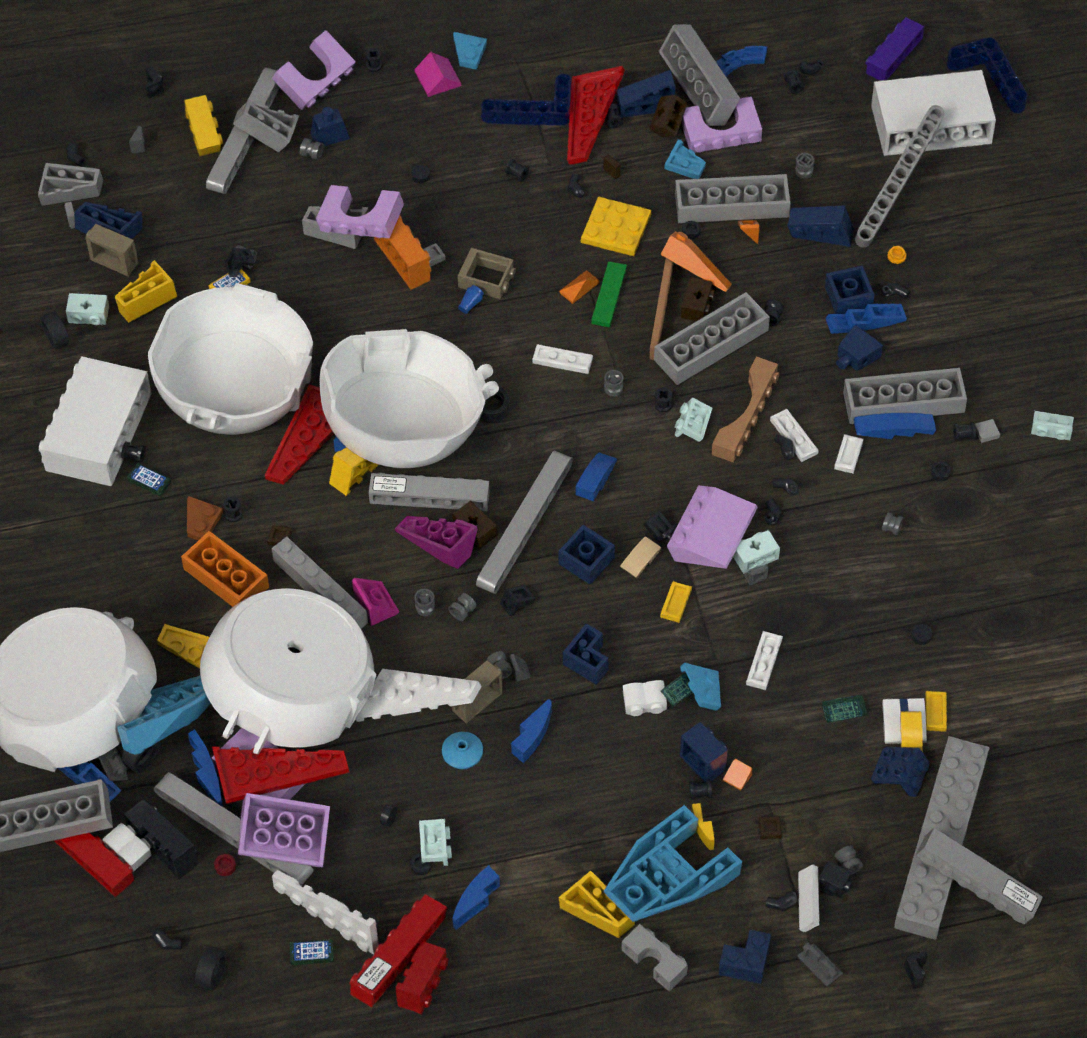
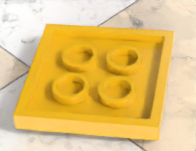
(616, 226)

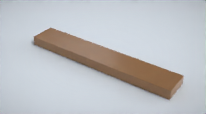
(661, 307)

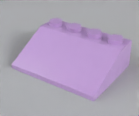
(711, 528)
(283, 830)

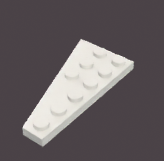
(409, 692)
(332, 912)

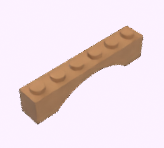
(730, 438)

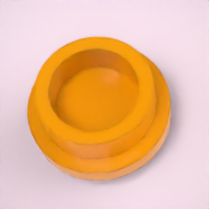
(896, 255)

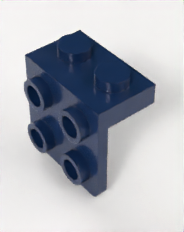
(901, 767)

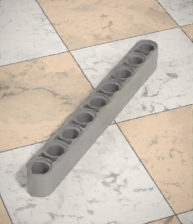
(238, 140)
(896, 183)
(524, 522)
(218, 821)

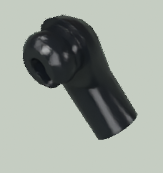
(574, 188)
(787, 484)
(774, 514)
(782, 903)

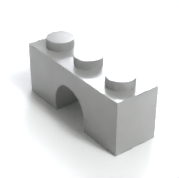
(643, 944)

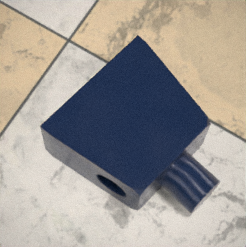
(328, 127)
(858, 350)

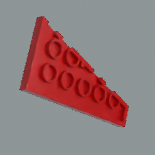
(589, 105)
(302, 439)
(273, 769)

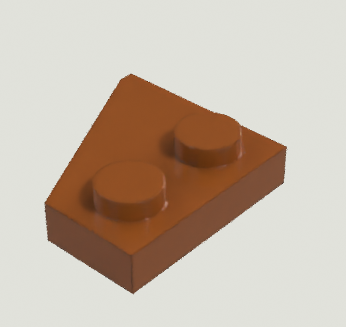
(201, 517)

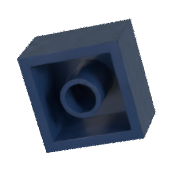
(849, 289)
(586, 554)
(703, 752)

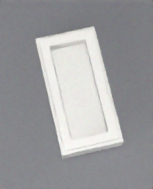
(848, 454)

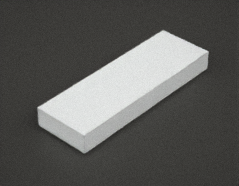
(562, 359)
(788, 427)
(764, 660)
(808, 898)

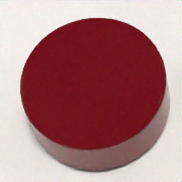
(225, 864)

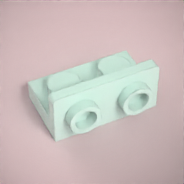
(693, 419)
(1052, 425)
(433, 841)

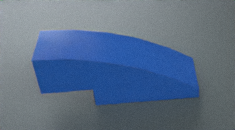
(595, 476)
(532, 732)
(476, 896)

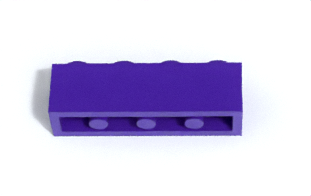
(894, 49)

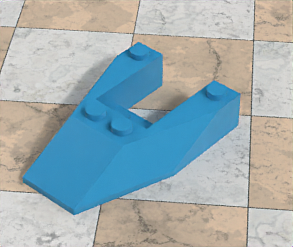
(164, 714)
(659, 878)

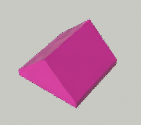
(436, 74)
(374, 599)

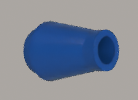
(471, 298)

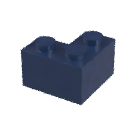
(583, 654)
(746, 963)

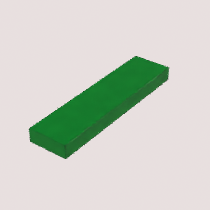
(609, 294)

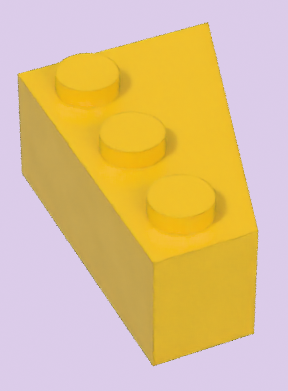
(202, 125)
(146, 293)
(348, 470)
(591, 904)

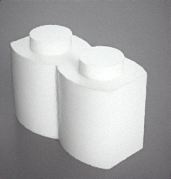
(644, 698)
(128, 846)

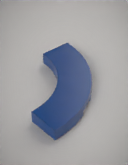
(742, 57)

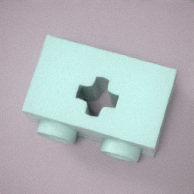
(87, 309)
(756, 551)

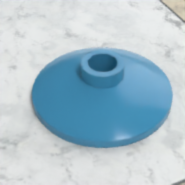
(462, 757)

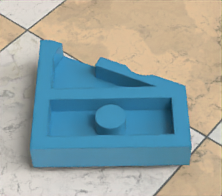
(469, 49)
(685, 162)
(704, 685)

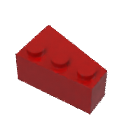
(421, 977)

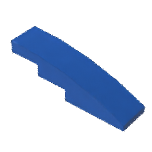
(870, 318)
(892, 424)
(88, 772)
(206, 774)

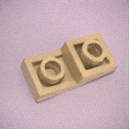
(640, 557)

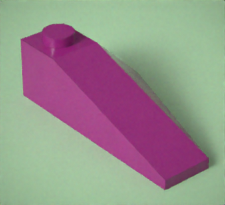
(442, 539)

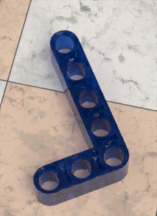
(999, 68)
(531, 111)

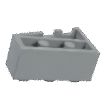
(266, 125)
(68, 183)
(311, 227)

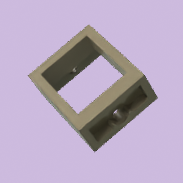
(111, 250)
(489, 260)
(491, 681)

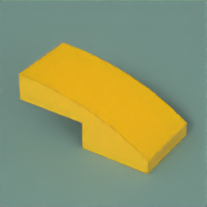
(911, 729)
(704, 829)

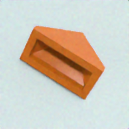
(751, 228)
(579, 287)

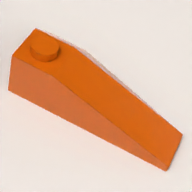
(689, 256)

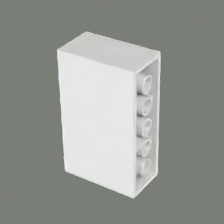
(903, 103)
(95, 421)

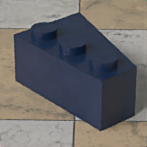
(644, 95)
(115, 220)
(822, 224)

